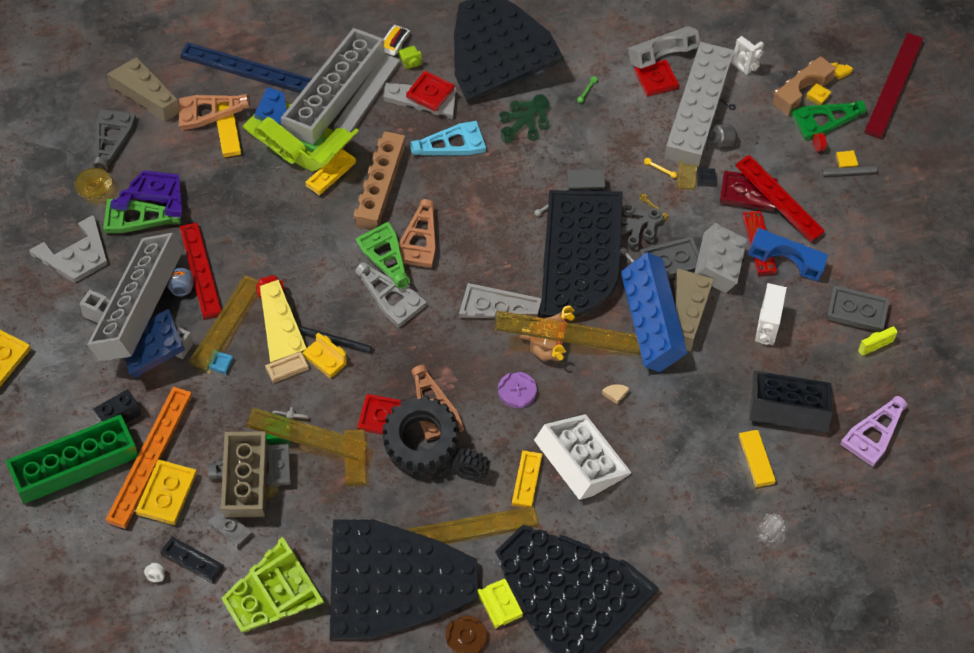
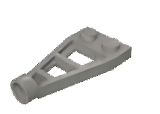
(404, 309)

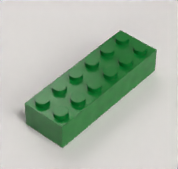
(71, 459)

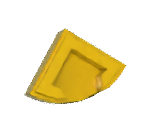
(842, 70)

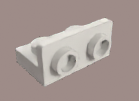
(746, 55)

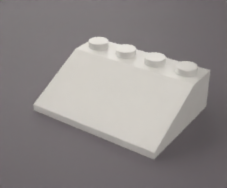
(581, 455)

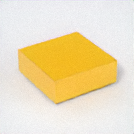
(846, 159)

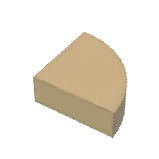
(615, 392)

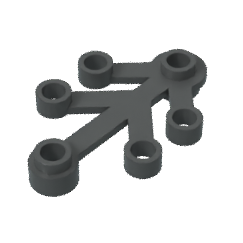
(636, 224)

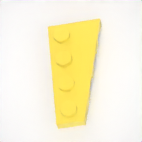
(280, 325)

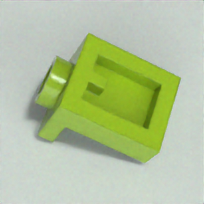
(410, 57)

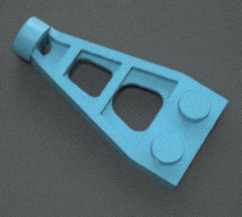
(470, 134)

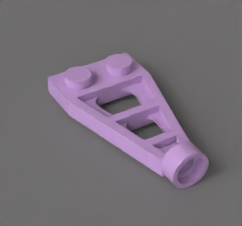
(863, 446)

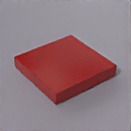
(656, 78)
(430, 91)
(374, 413)

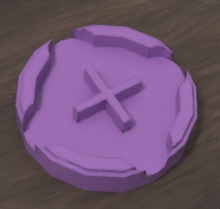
(517, 390)

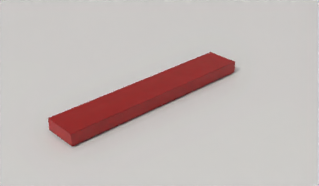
(780, 198)
(201, 271)

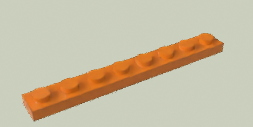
(147, 458)

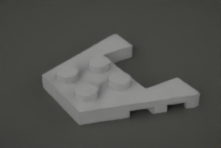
(78, 259)

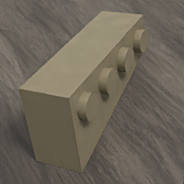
(140, 85)
(690, 302)

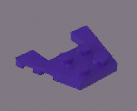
(153, 187)

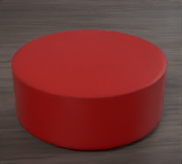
(819, 142)

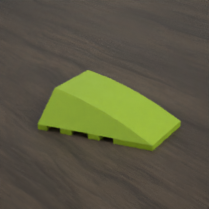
(271, 590)

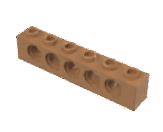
(380, 181)

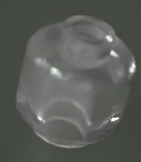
(771, 528)

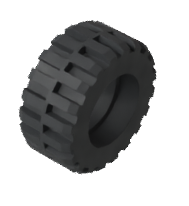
(415, 411)

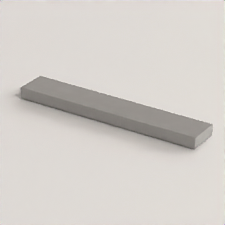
(367, 93)

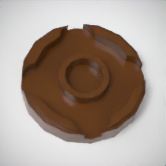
(466, 635)

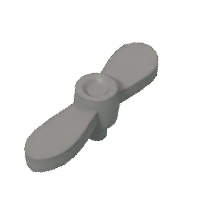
(291, 415)

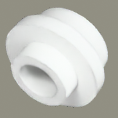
(154, 572)

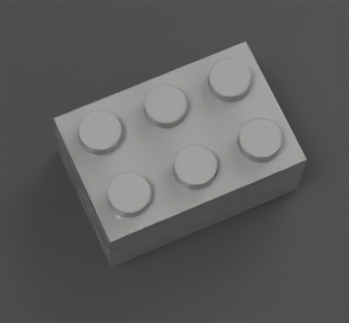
(721, 257)

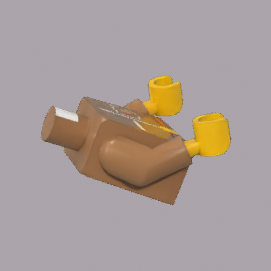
(550, 349)

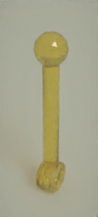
(643, 197)

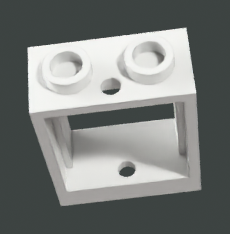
(770, 314)

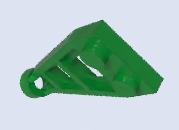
(808, 126)

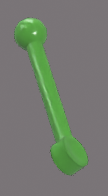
(593, 80)

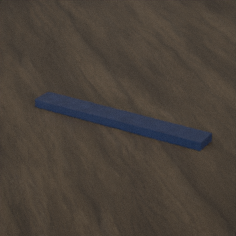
(244, 68)

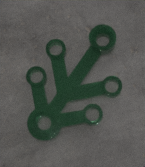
(538, 103)

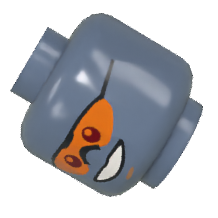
(181, 282)

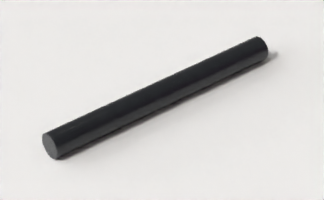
(336, 339)

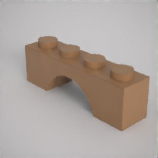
(789, 95)

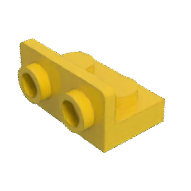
(325, 356)

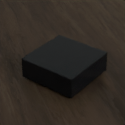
(706, 177)

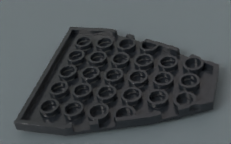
(498, 46)
(393, 580)
(570, 591)

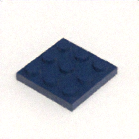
(157, 344)

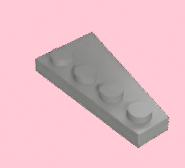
(397, 95)
(485, 301)

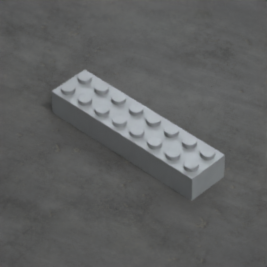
(333, 86)
(699, 104)
(135, 297)

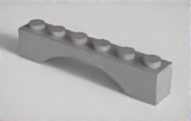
(94, 305)

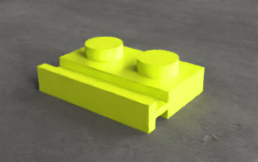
(500, 603)

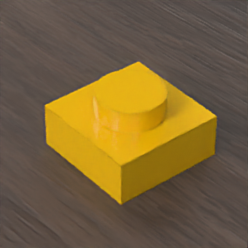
(818, 94)

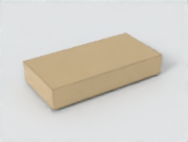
(287, 367)

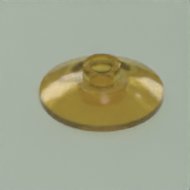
(93, 177)

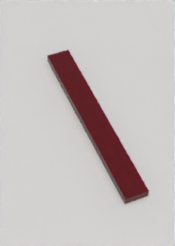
(893, 85)

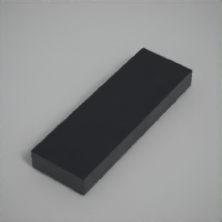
(192, 559)

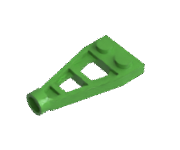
(115, 219)
(377, 238)

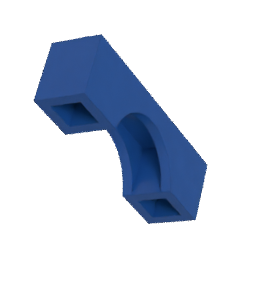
(808, 260)

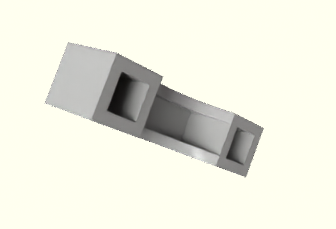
(676, 41)

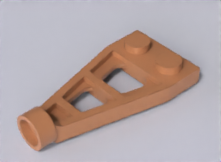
(189, 109)
(414, 254)
(430, 430)

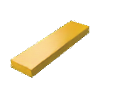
(228, 133)

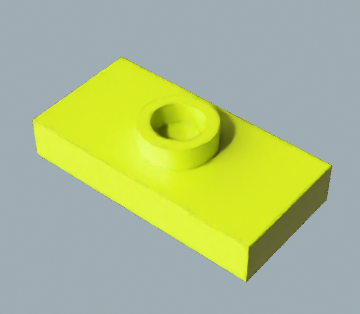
(877, 340)

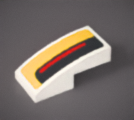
(394, 39)

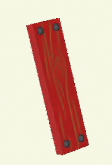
(753, 221)

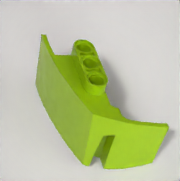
(292, 149)

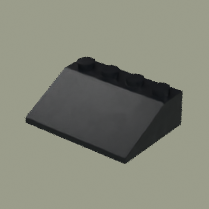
(791, 401)

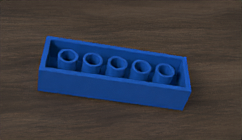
(653, 312)

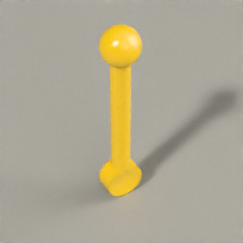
(647, 161)

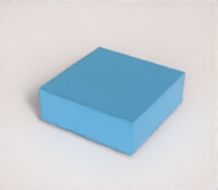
(221, 363)

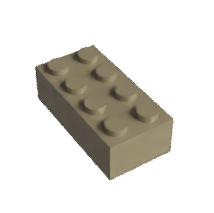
(244, 474)

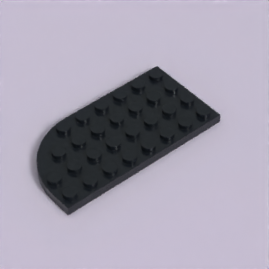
(581, 250)

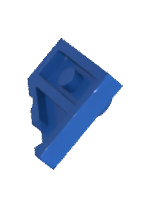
(271, 105)

